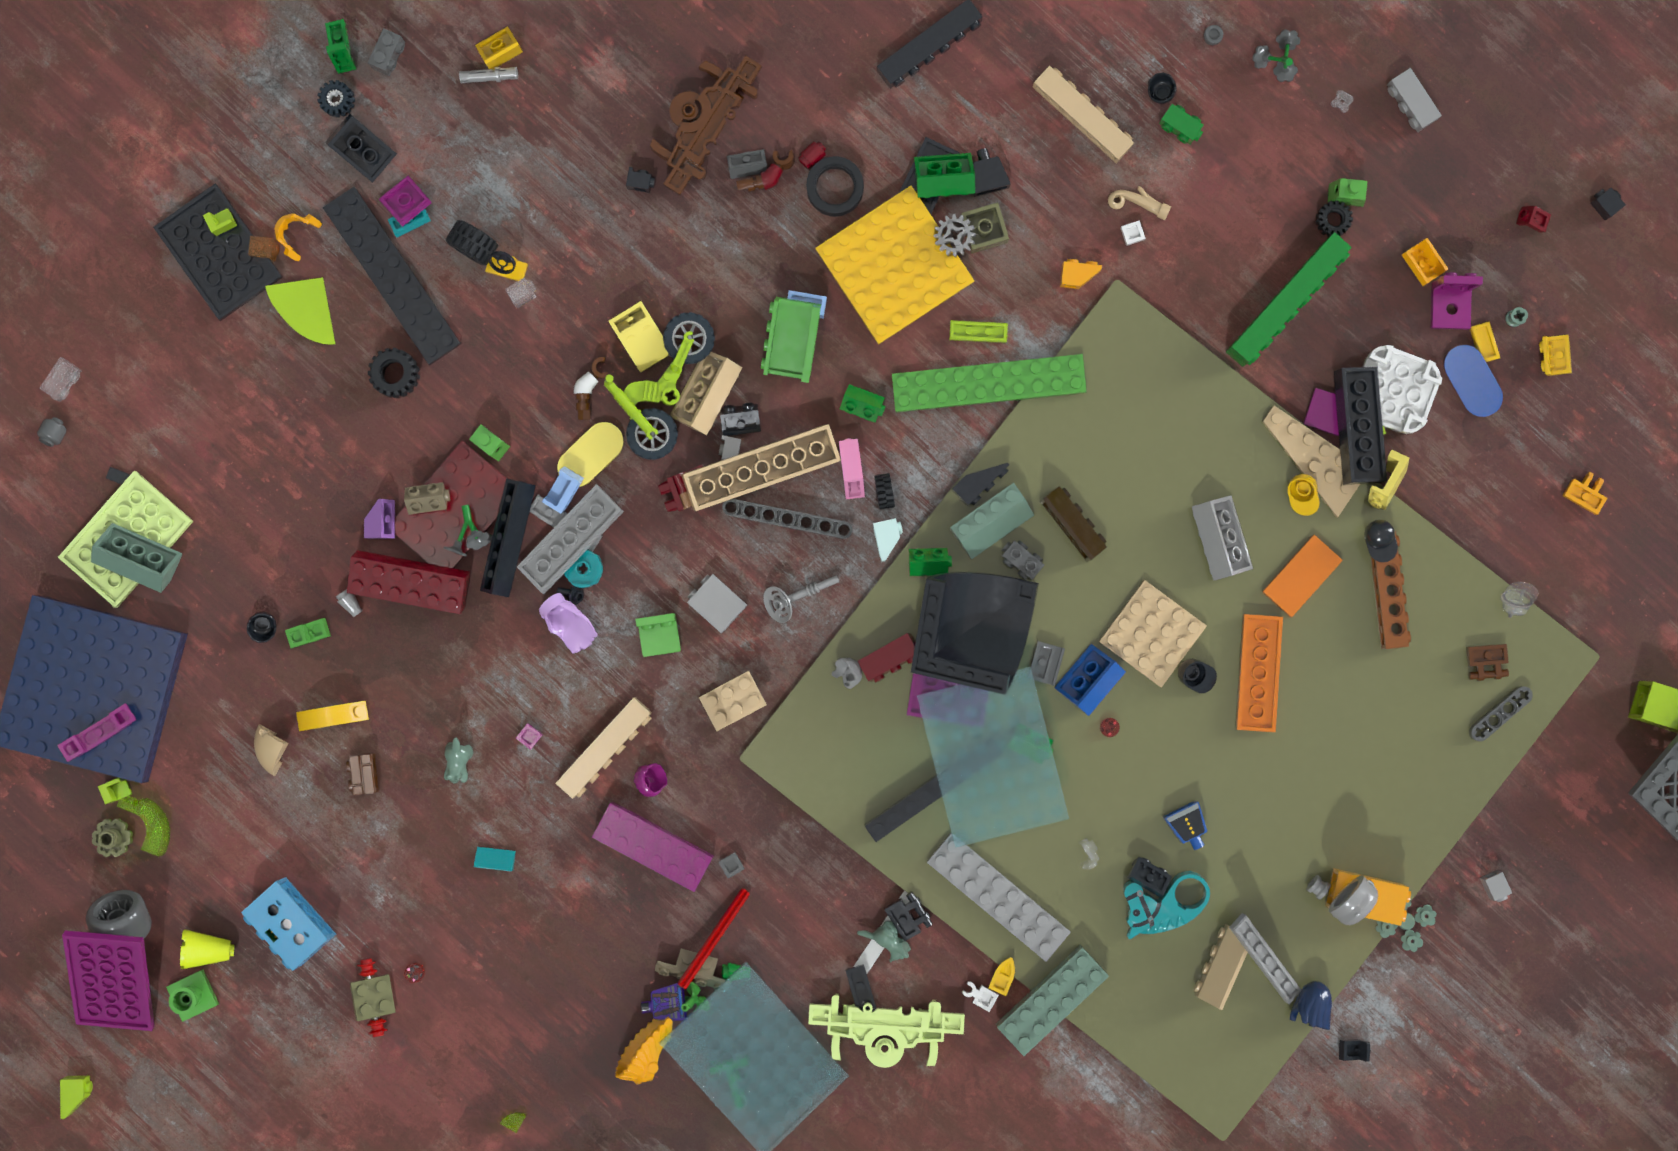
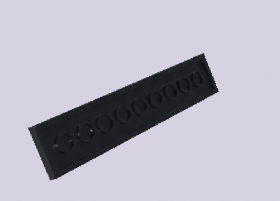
(392, 275)

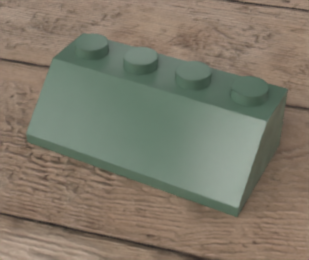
(992, 521)
(135, 557)

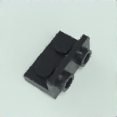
(740, 419)
(1149, 876)

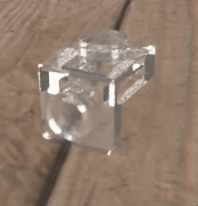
(1090, 849)

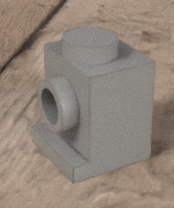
(730, 447)

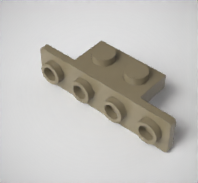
(703, 977)

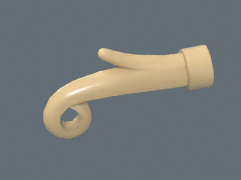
(1142, 200)

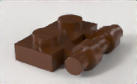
(1487, 655)

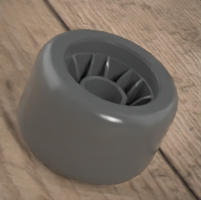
(119, 914)

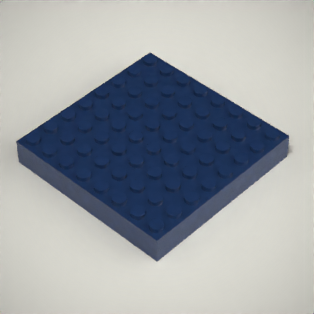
(77, 670)

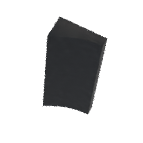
(1360, 425)

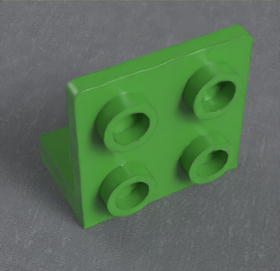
(658, 634)

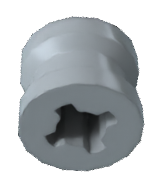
(1318, 887)

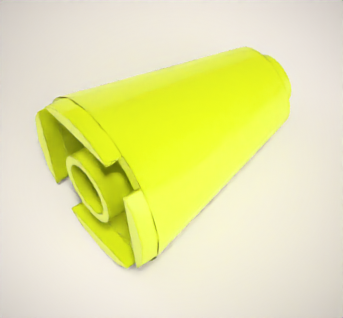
(203, 949)

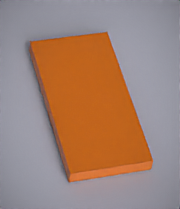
(1302, 576)

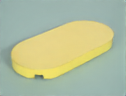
(593, 451)

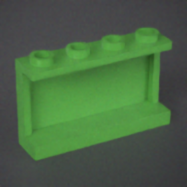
(791, 338)

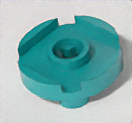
(591, 576)

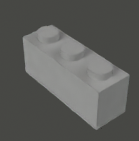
(1413, 100)

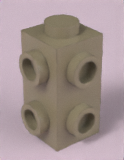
(426, 498)

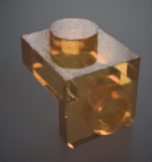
(263, 247)

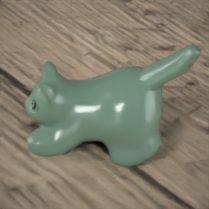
(457, 757)
(888, 938)

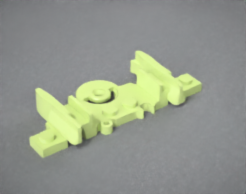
(867, 1025)

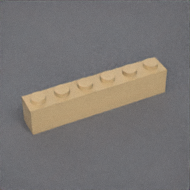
(1083, 114)
(608, 743)

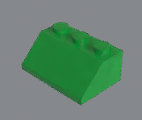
(944, 175)

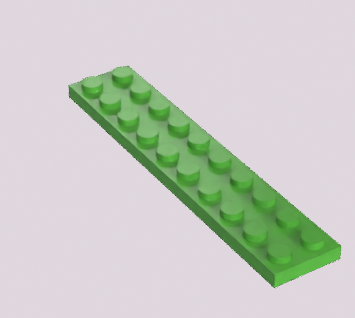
(989, 383)

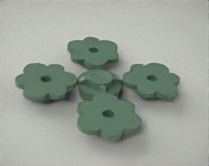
(1407, 925)

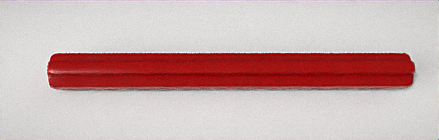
(713, 939)

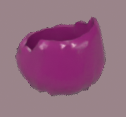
(650, 779)

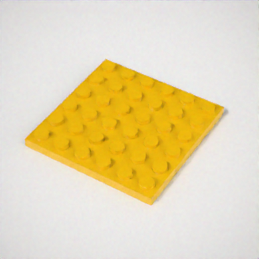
(893, 265)

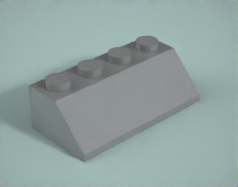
(1222, 537)

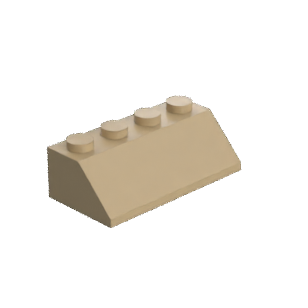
(706, 392)
(1221, 969)

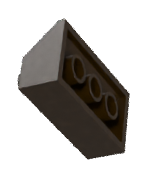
(1073, 524)

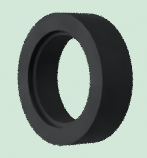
(850, 168)

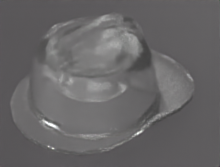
(1518, 598)

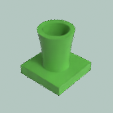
(199, 992)

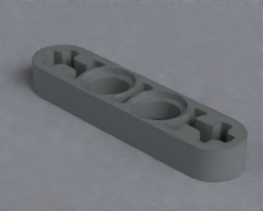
(1502, 716)

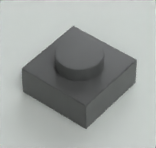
(731, 865)

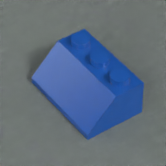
(1090, 679)

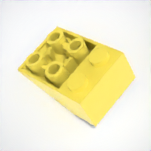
(639, 336)

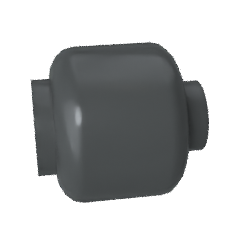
(51, 431)

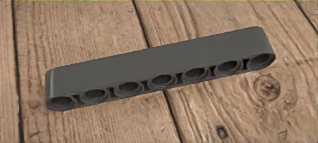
(778, 515)

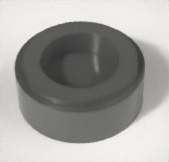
(1213, 35)

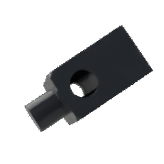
(989, 174)

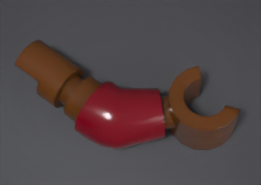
(770, 176)

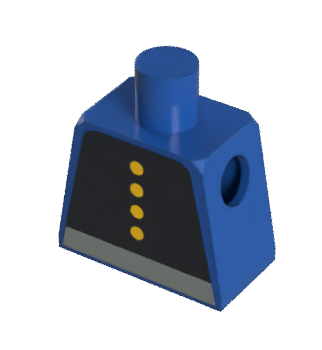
(1187, 824)

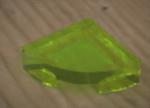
(513, 1121)

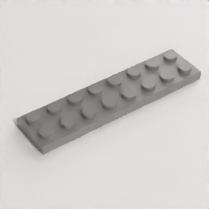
(999, 898)

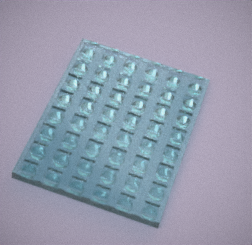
(992, 759)

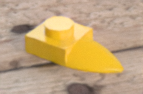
(1003, 977)

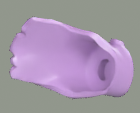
(567, 623)

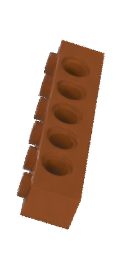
(1384, 600)

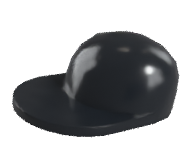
(1381, 540)
(1197, 675)

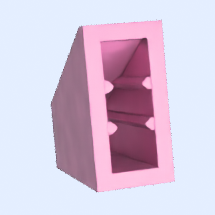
(851, 468)

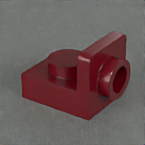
(1533, 218)

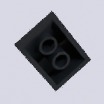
(360, 148)

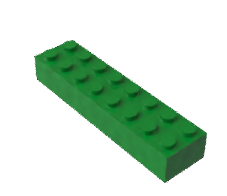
(1289, 298)

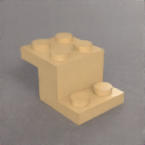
(732, 701)

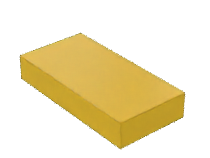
(1485, 341)

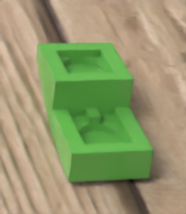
(307, 633)

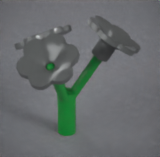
(1285, 67)
(475, 540)

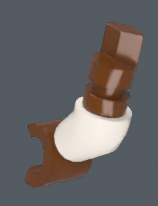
(584, 387)

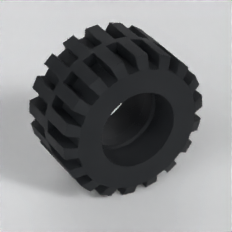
(471, 242)
(378, 368)

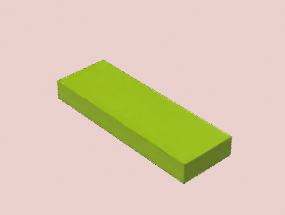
(978, 331)

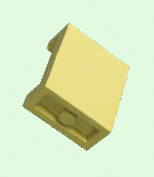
(1397, 465)

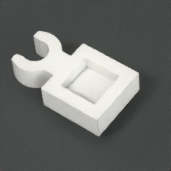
(983, 996)

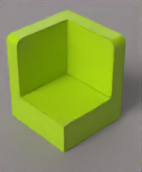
(220, 222)
(115, 790)

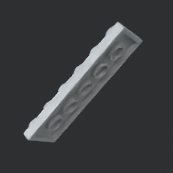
(570, 539)

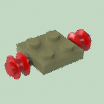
(372, 997)

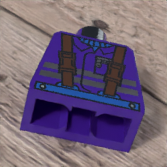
(666, 1003)

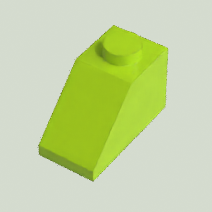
(73, 1093)

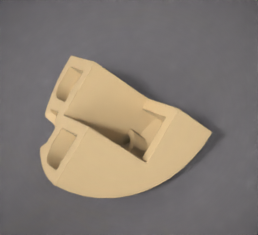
(269, 749)

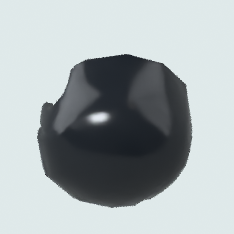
(1162, 88)
(261, 627)

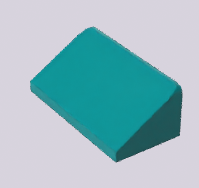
(495, 859)

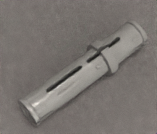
(488, 75)

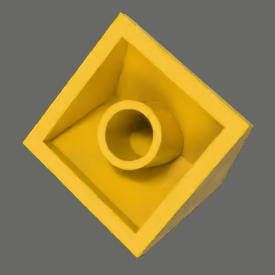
(499, 48)

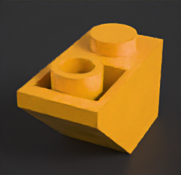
(1077, 274)

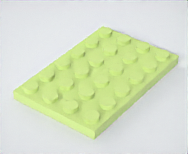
(136, 508)

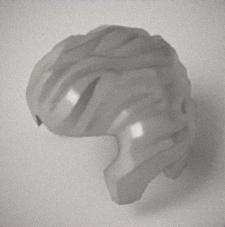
(849, 670)

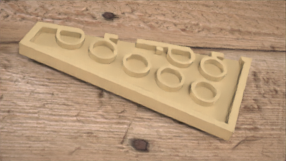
(1312, 457)

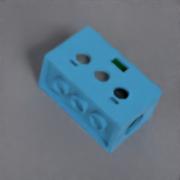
(288, 924)

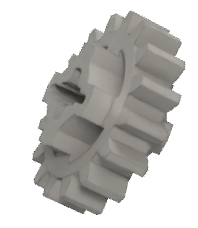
(962, 232)

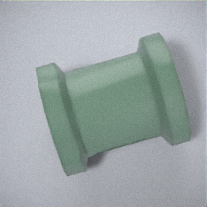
(1511, 321)

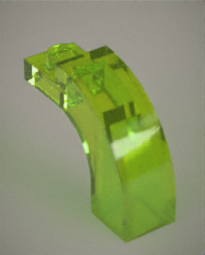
(156, 823)

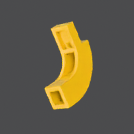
(332, 715)

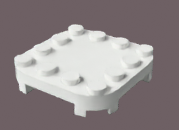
(1405, 387)

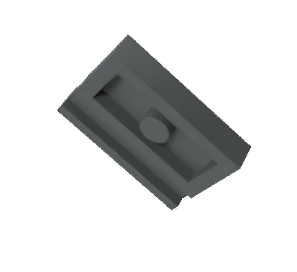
(1046, 663)

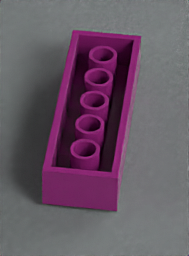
(652, 846)

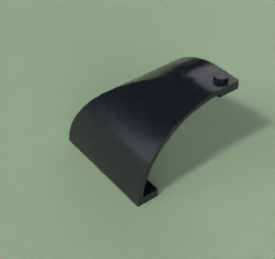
(974, 629)

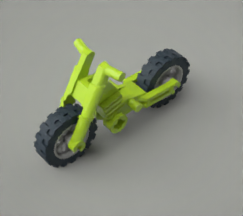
(655, 391)

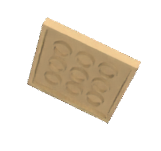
(1152, 633)

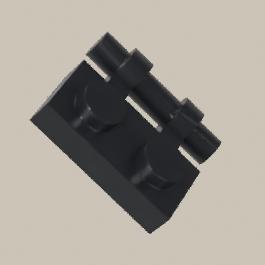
(903, 919)

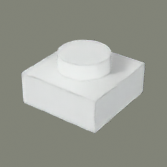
(1133, 233)

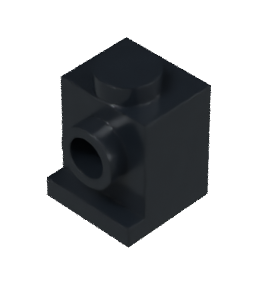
(640, 180)

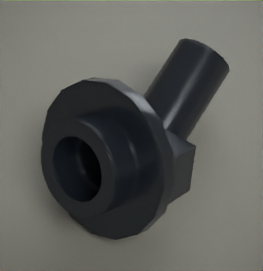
(575, 594)

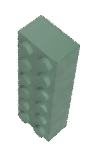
(1052, 1000)

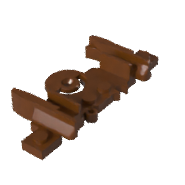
(716, 105)

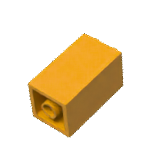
(1391, 896)

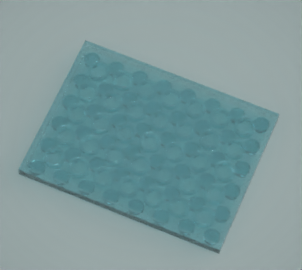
(754, 1059)

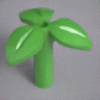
(693, 989)

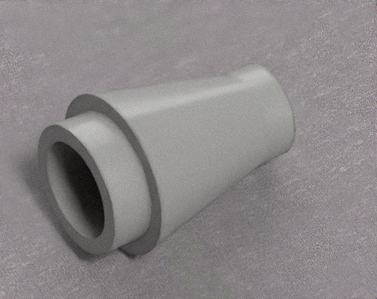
(349, 603)

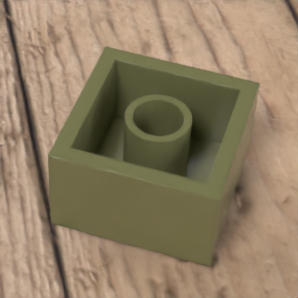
(988, 226)

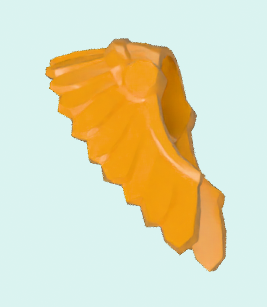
(641, 1056)

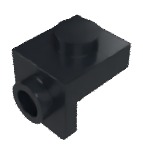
(1354, 1050)

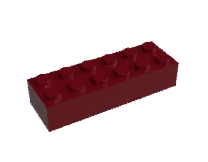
(408, 582)

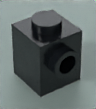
(1607, 203)

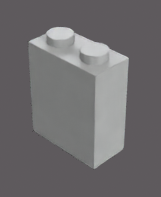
(716, 603)

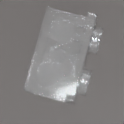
(60, 379)

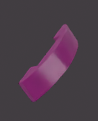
(97, 733)

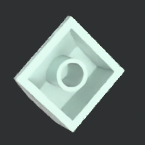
(887, 535)

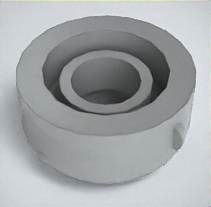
(1354, 901)

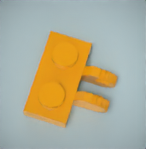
(1585, 496)

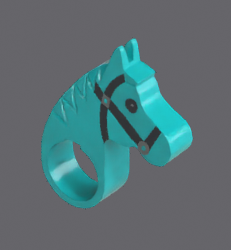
(1159, 915)

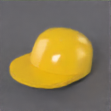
(1303, 494)

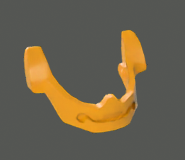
(282, 224)

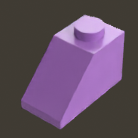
(380, 520)

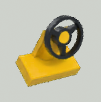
(506, 266)

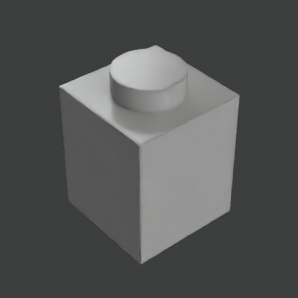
(1496, 886)

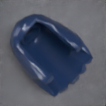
(1314, 1005)

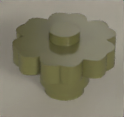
(112, 837)

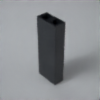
(117, 475)

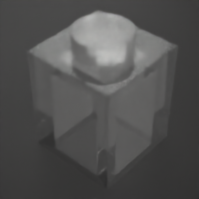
(521, 292)

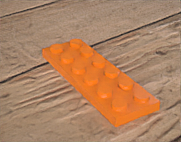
(1259, 673)

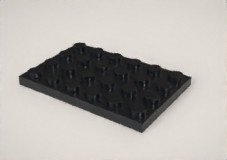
(214, 263)

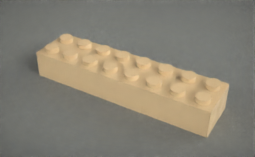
(761, 467)

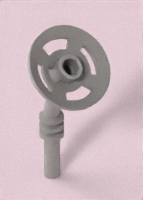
(784, 600)

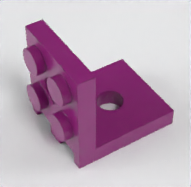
(1457, 292)

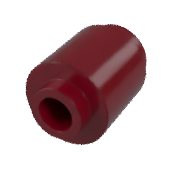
(812, 154)

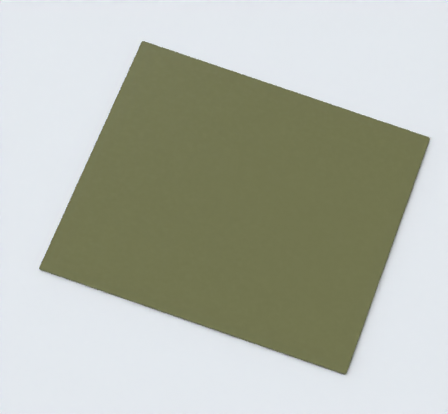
(1366, 745)

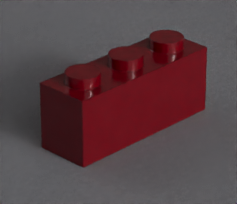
(888, 658)

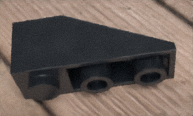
(973, 484)

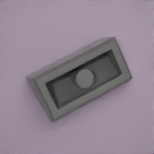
(746, 164)

